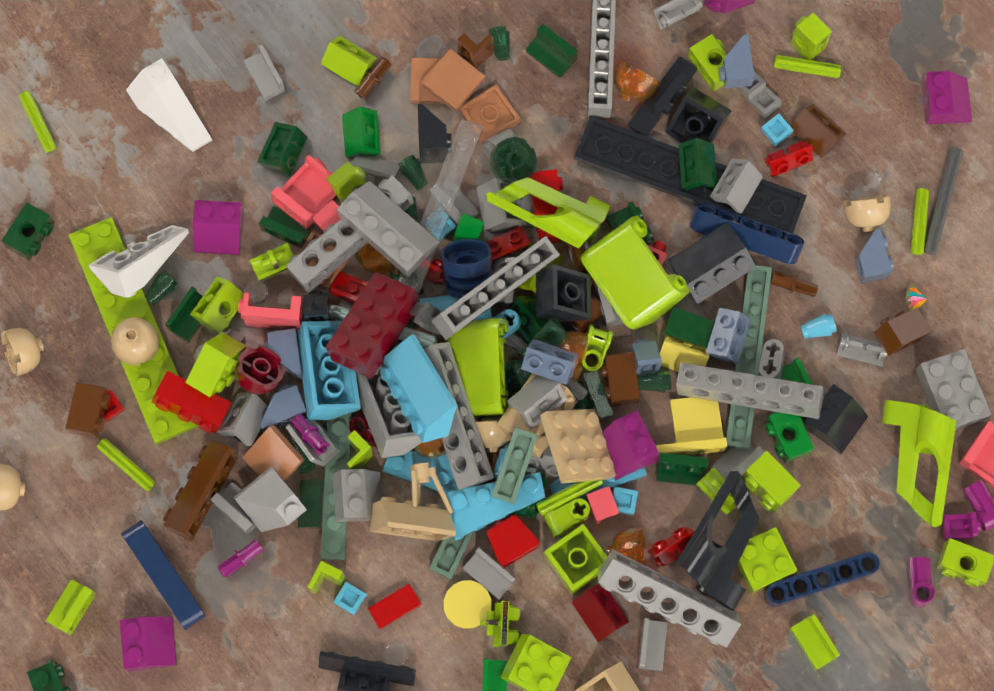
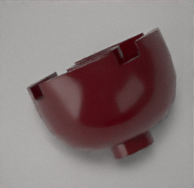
(259, 370)

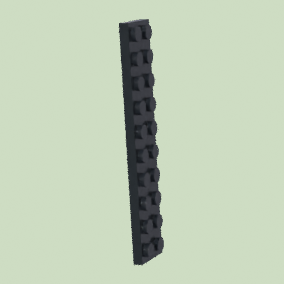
(658, 167)

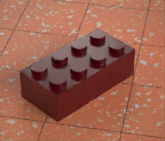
(372, 325)

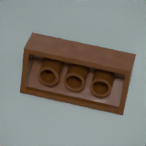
(203, 483)

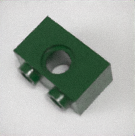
(28, 218)

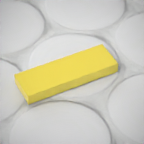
(694, 447)

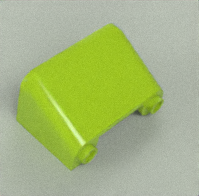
(632, 275)
(481, 364)

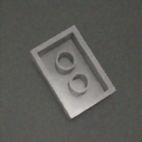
(953, 389)

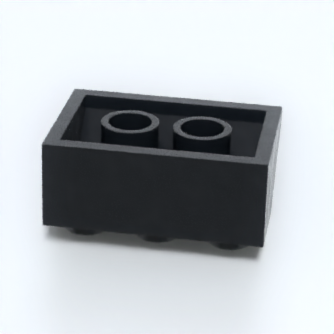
(712, 263)

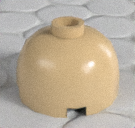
(868, 211)
(135, 341)
(22, 350)
(491, 434)
(10, 487)

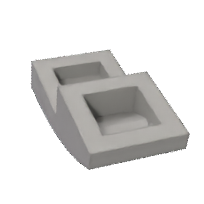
(760, 97)

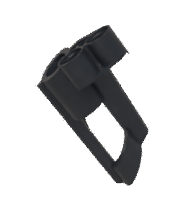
(712, 563)

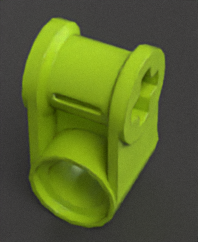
(597, 346)
(563, 518)

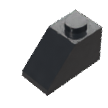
(316, 306)

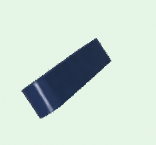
(752, 233)
(163, 574)
(832, 574)

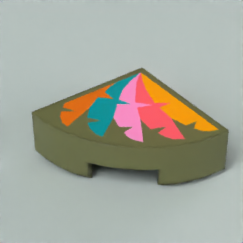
(914, 298)

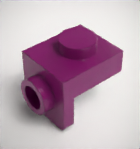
(961, 526)

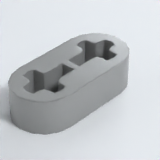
(777, 361)

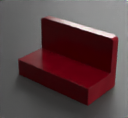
(600, 612)

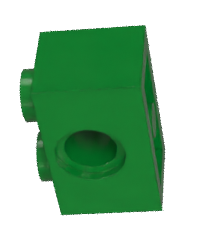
(789, 449)

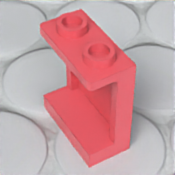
(305, 192)
(272, 317)
(980, 455)

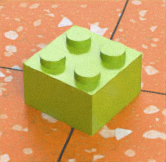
(216, 364)
(770, 482)
(576, 558)
(765, 561)
(535, 665)

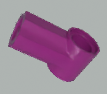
(981, 503)
(921, 579)

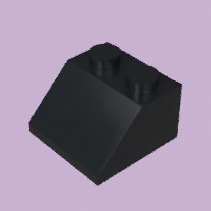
(698, 118)
(433, 138)
(563, 294)
(838, 419)

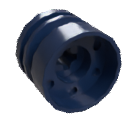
(465, 265)

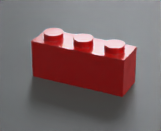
(541, 207)
(190, 403)

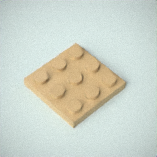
(577, 445)

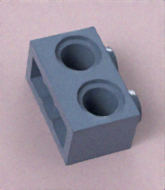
(728, 336)
(549, 361)

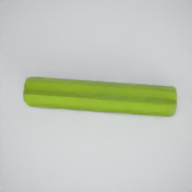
(807, 66)
(37, 121)
(919, 221)
(126, 464)
(566, 495)

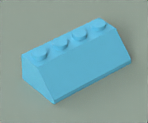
(328, 386)
(419, 390)

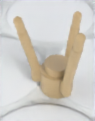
(420, 474)

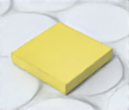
(695, 419)

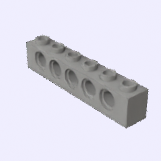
(601, 58)
(346, 246)
(495, 288)
(750, 390)
(464, 442)
(619, 565)

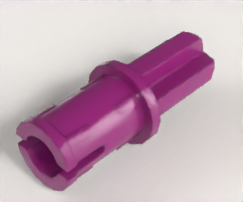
(310, 434)
(240, 558)

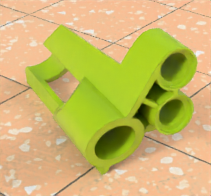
(572, 221)
(925, 433)

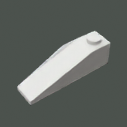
(162, 99)
(134, 267)

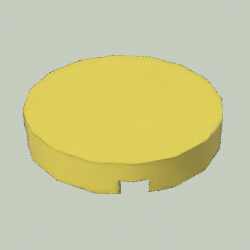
(467, 604)

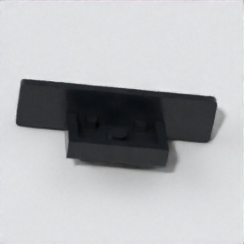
(661, 102)
(364, 674)

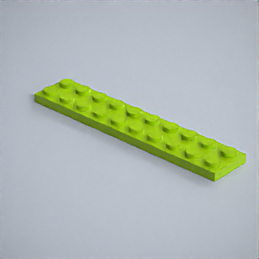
(144, 379)

